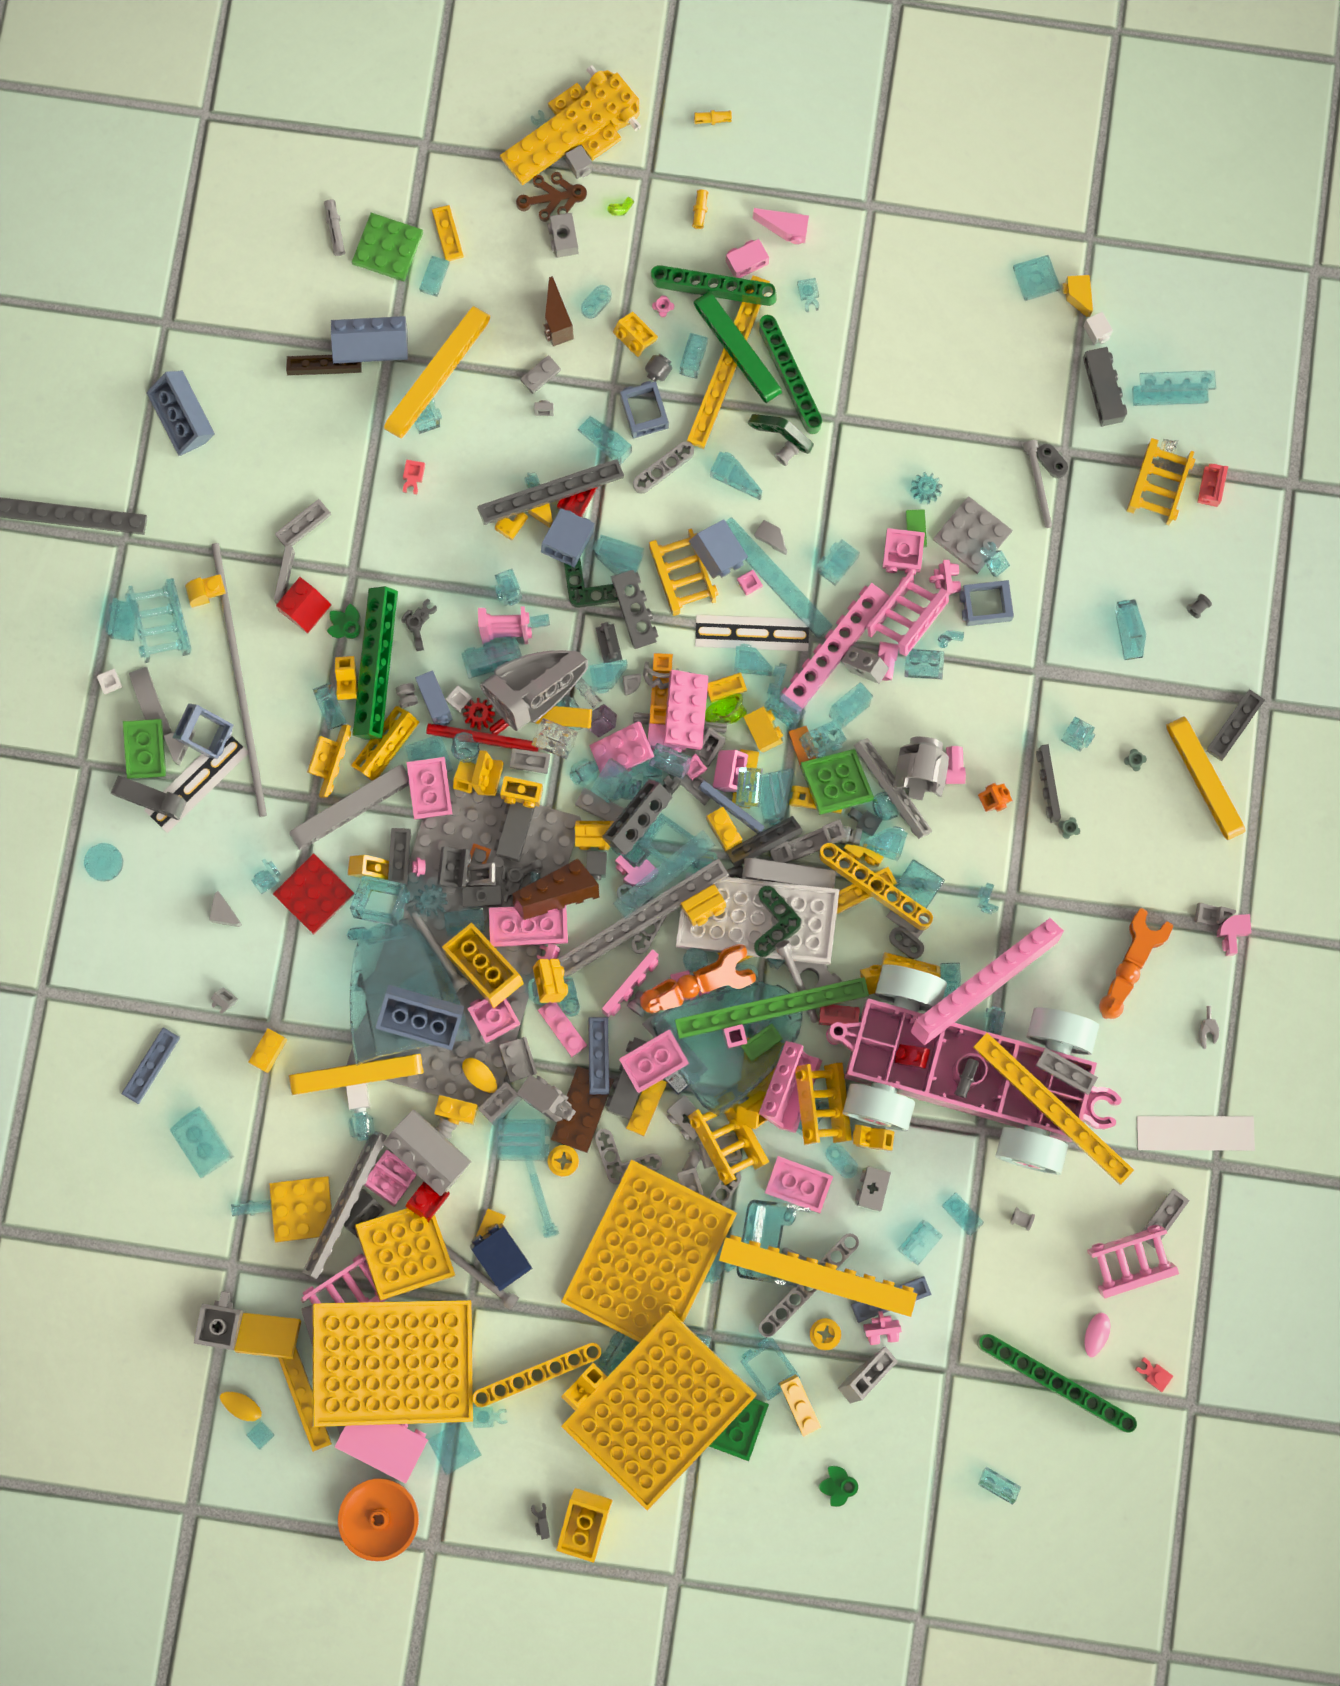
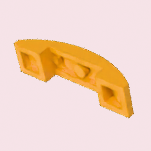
(662, 664)

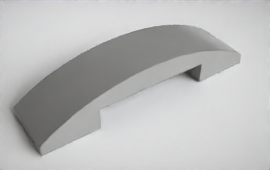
(148, 697)
(808, 843)

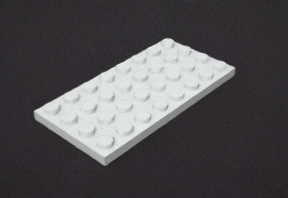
(748, 919)

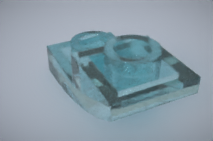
(951, 974)
(962, 1214)

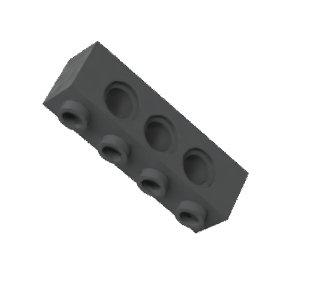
(649, 635)
(628, 820)

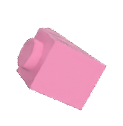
(786, 225)

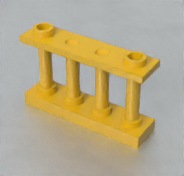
(1143, 485)
(669, 586)
(836, 1097)
(746, 1140)

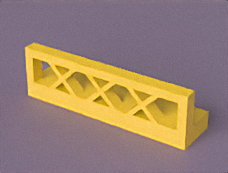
(388, 746)

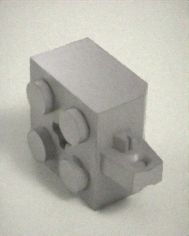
(546, 1099)
(211, 1315)

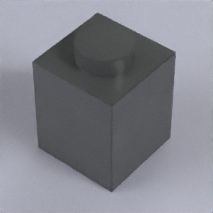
(597, 864)

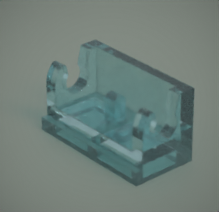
(920, 1242)

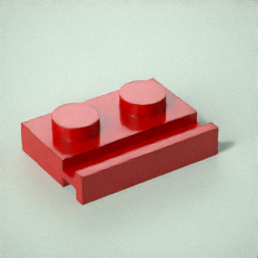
(577, 503)
(426, 1201)

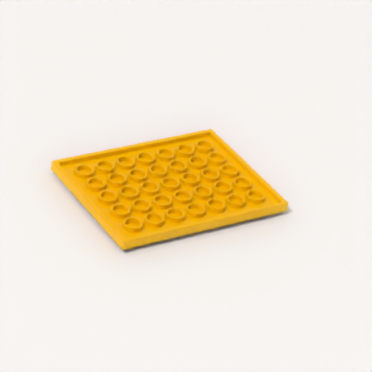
(648, 1253)
(392, 1363)
(658, 1410)

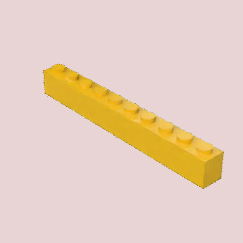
(817, 1276)

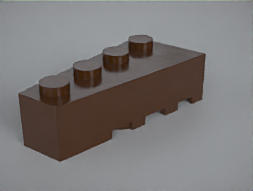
(556, 890)

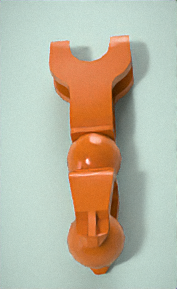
(1129, 970)
(718, 974)

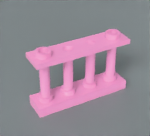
(503, 625)
(916, 628)
(1146, 1276)
(310, 1293)

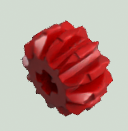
(471, 713)

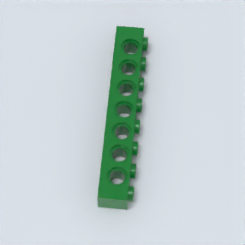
(375, 663)

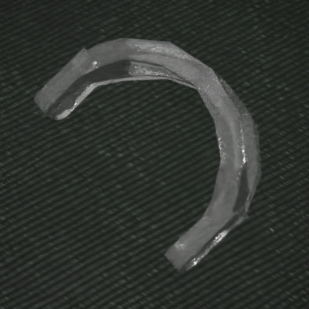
(1170, 447)

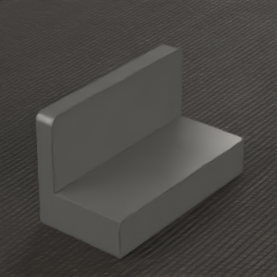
(363, 1210)

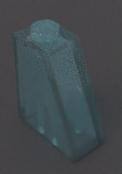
(618, 555)
(1130, 629)
(774, 795)

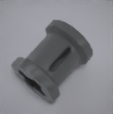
(1199, 606)

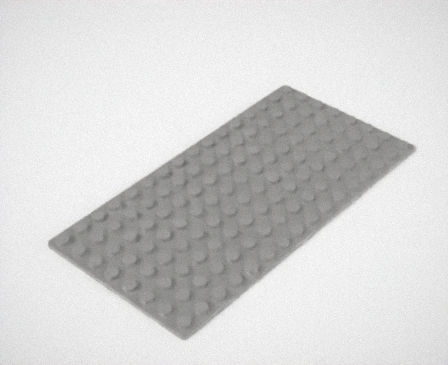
(478, 821)

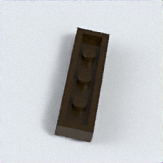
(319, 365)

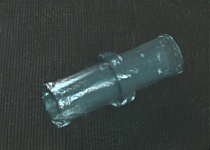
(251, 1208)

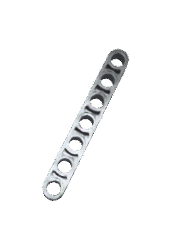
(350, 807)
(805, 1295)

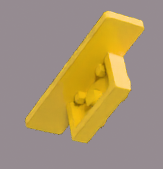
(327, 758)

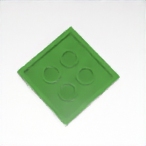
(387, 247)
(836, 781)

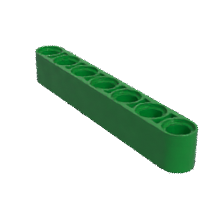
(720, 291)
(737, 347)
(790, 366)

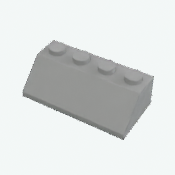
(427, 1152)

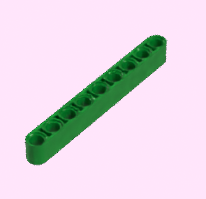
(1066, 1384)

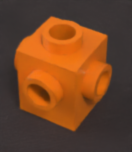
(995, 797)

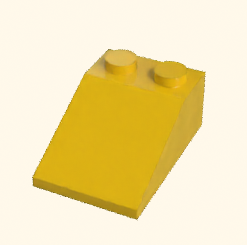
(584, 1525)

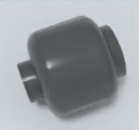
(658, 368)

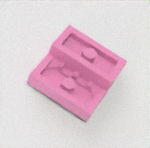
(390, 1178)

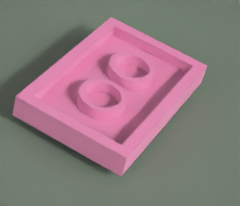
(625, 746)
(429, 788)
(654, 1061)
(798, 1184)

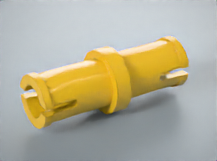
(712, 117)
(700, 209)

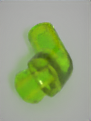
(620, 209)

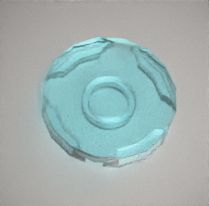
(103, 862)

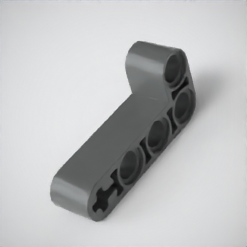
(150, 798)

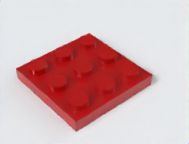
(313, 893)

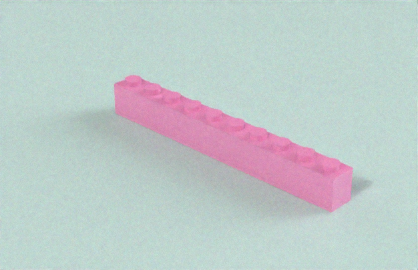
(986, 981)

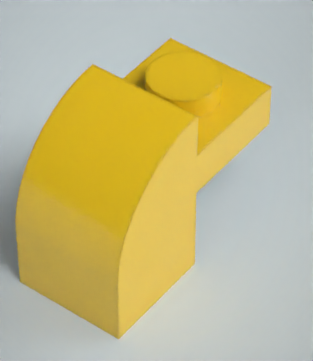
(201, 589)
(346, 677)
(873, 1138)
(584, 1386)

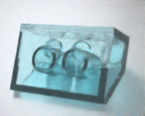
(490, 656)
(201, 1142)

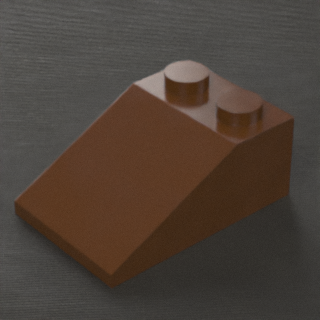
(558, 324)

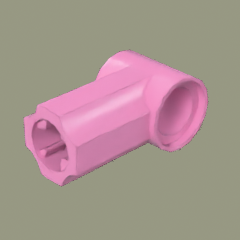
(888, 653)
(956, 772)

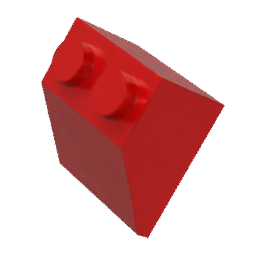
(303, 605)

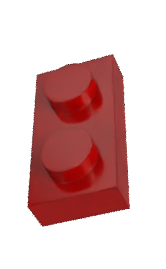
(912, 1056)

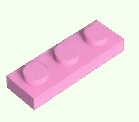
(562, 1028)

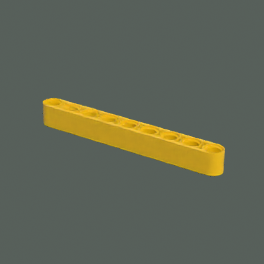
(437, 372)

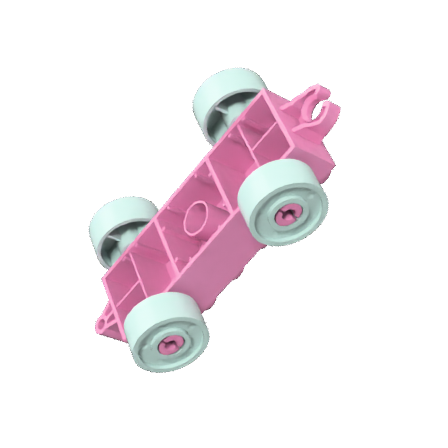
(991, 1096)

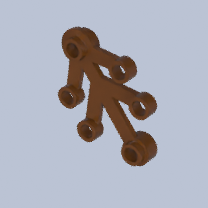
(553, 197)

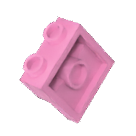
(903, 551)
(493, 1021)

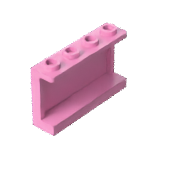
(782, 1100)
(384, 1447)

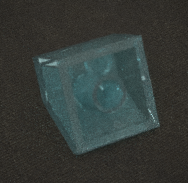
(887, 843)

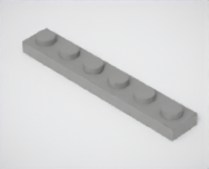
(897, 796)

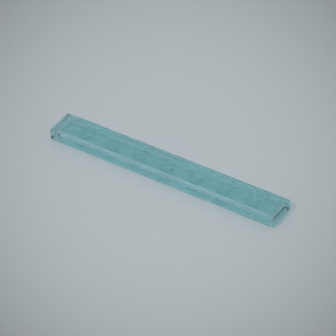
(780, 582)

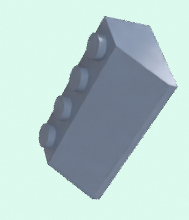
(369, 339)
(180, 412)
(420, 1017)

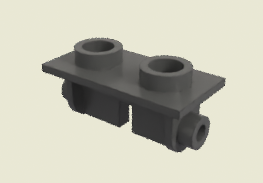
(608, 642)

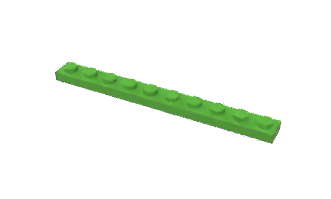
(771, 1008)

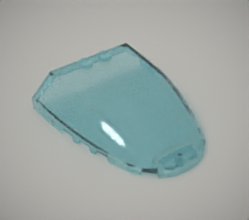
(399, 959)
(720, 1074)

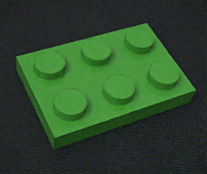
(144, 748)

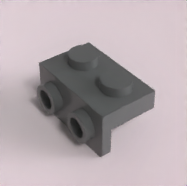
(453, 867)

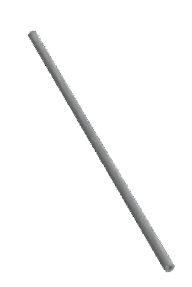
(240, 685)

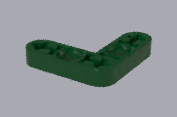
(784, 427)
(586, 592)
(783, 919)

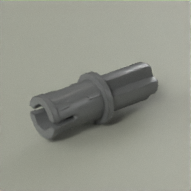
(966, 1078)

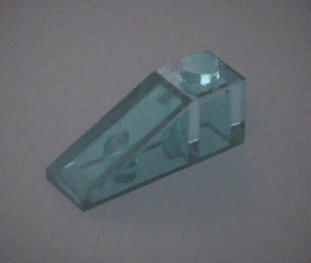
(606, 439)
(731, 472)

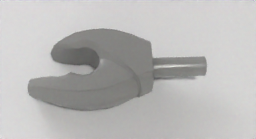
(1208, 1026)

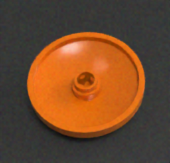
(378, 1519)

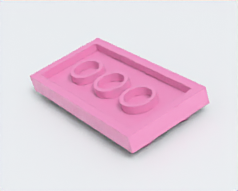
(686, 709)
(510, 929)
(626, 989)

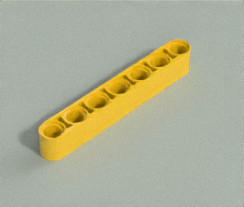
(1205, 778)
(880, 895)
(354, 1075)
(529, 1382)

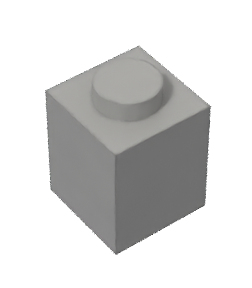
(579, 162)

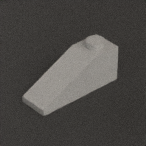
(867, 1376)

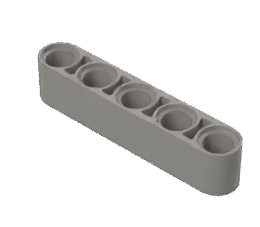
(787, 873)

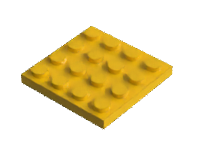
(403, 1252)

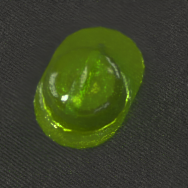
(728, 710)

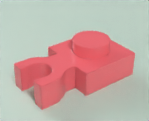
(413, 473)
(1156, 1375)

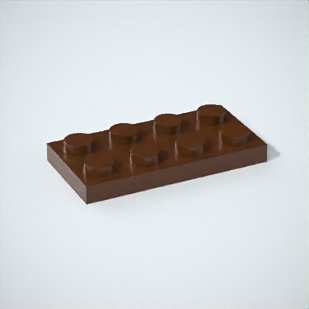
(588, 1107)

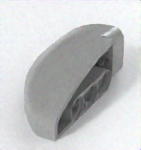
(533, 684)

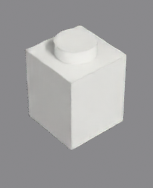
(1098, 328)
(358, 1097)

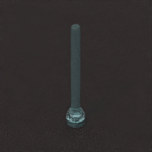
(549, 1227)

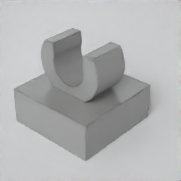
(224, 999)

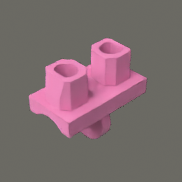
(943, 579)
(880, 1326)

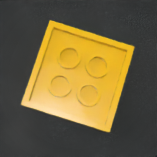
(300, 1208)

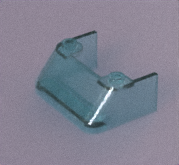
(765, 1225)

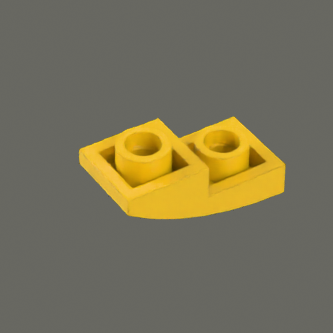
(857, 852)

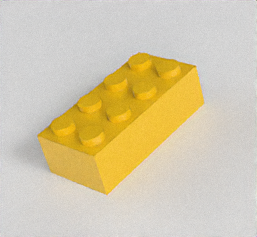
(482, 965)

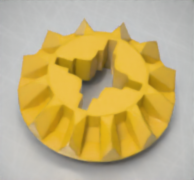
(557, 1153)
(833, 1329)

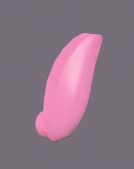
(1097, 1334)

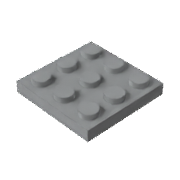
(969, 531)

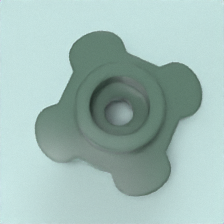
(1130, 759)
(1064, 827)

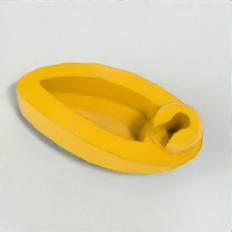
(479, 1075)
(241, 1406)

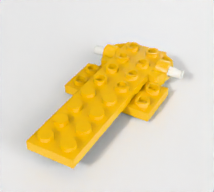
(581, 118)

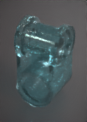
(570, 997)

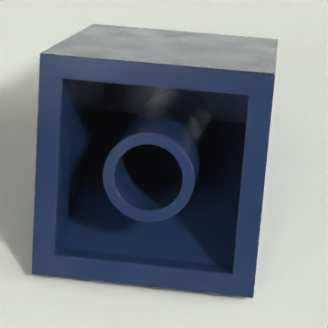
(500, 1256)

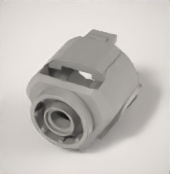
(922, 767)

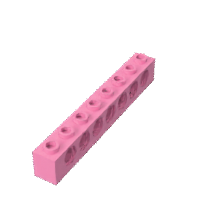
(868, 594)

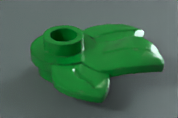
(343, 621)
(835, 1486)

